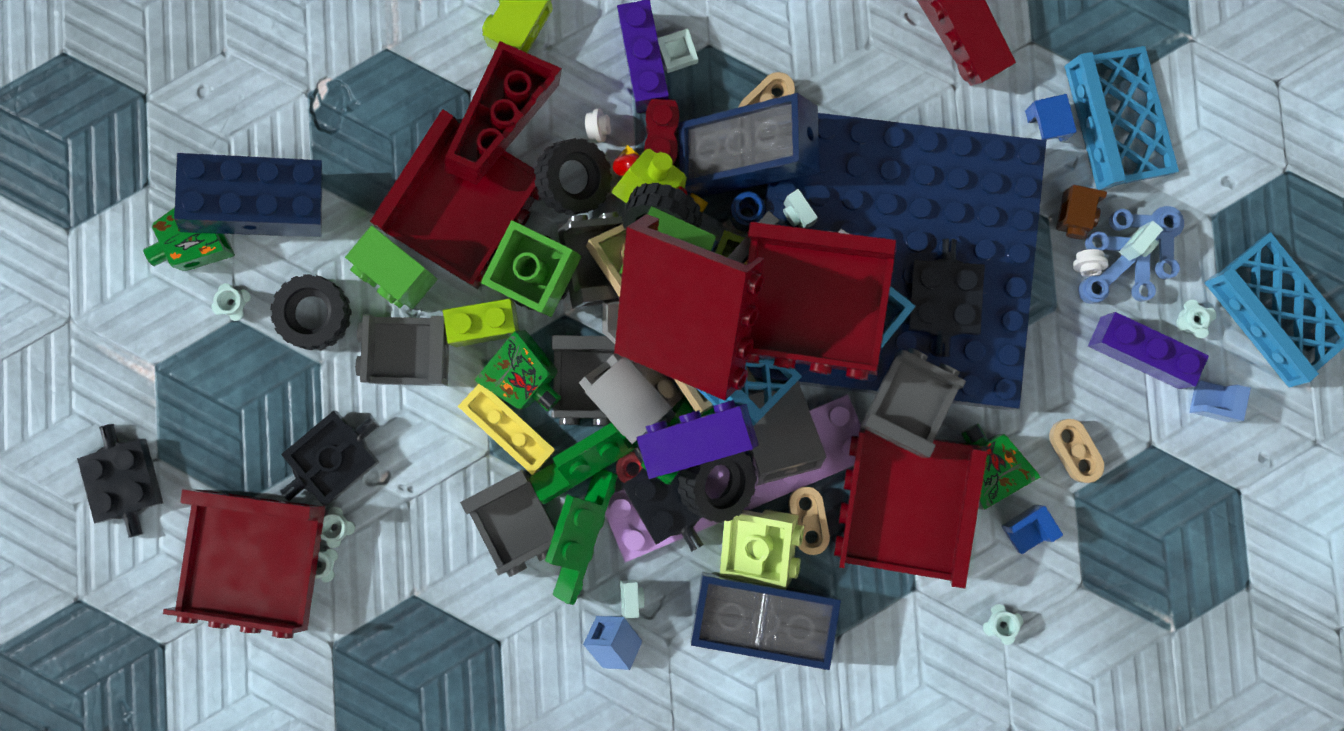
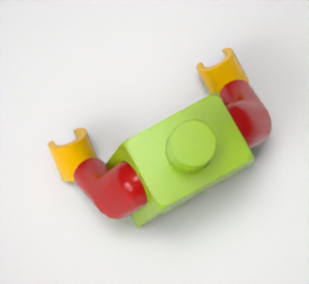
(648, 169)

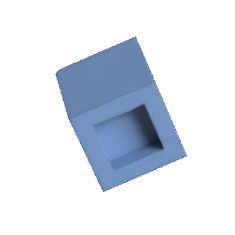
(1220, 401)
(613, 642)

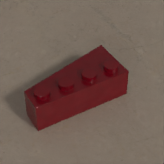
(970, 37)
(500, 109)

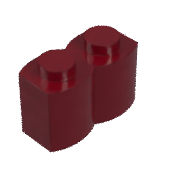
(662, 127)

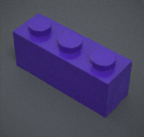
(642, 53)
(1148, 351)
(697, 439)

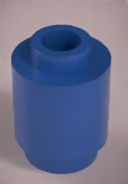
(750, 202)

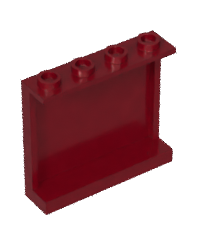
(450, 217)
(821, 298)
(686, 310)
(911, 509)
(248, 562)

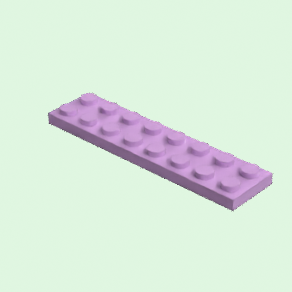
(835, 426)

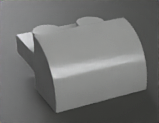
(633, 396)

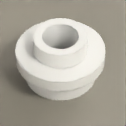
(597, 125)
(1090, 262)

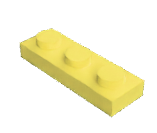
(507, 428)

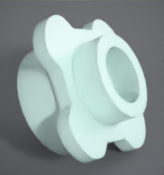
(222, 297)
(1186, 319)
(345, 527)
(326, 571)
(1007, 633)

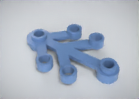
(1142, 264)

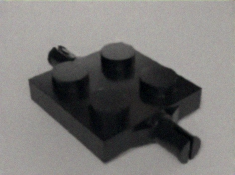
(946, 297)
(330, 458)
(120, 480)
(661, 507)

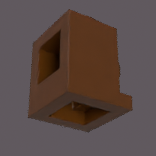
(1079, 211)

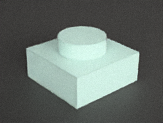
(677, 50)
(799, 211)
(1142, 242)
(631, 598)

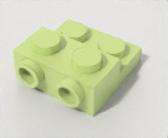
(762, 548)

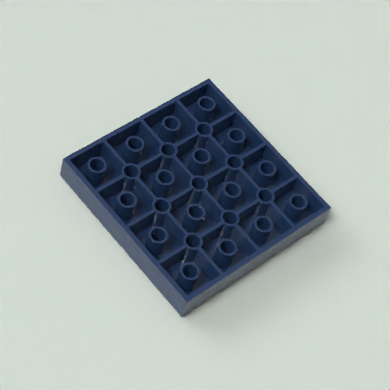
(922, 189)

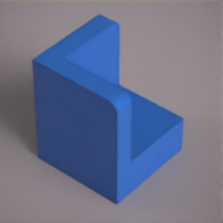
(1053, 117)
(1032, 528)

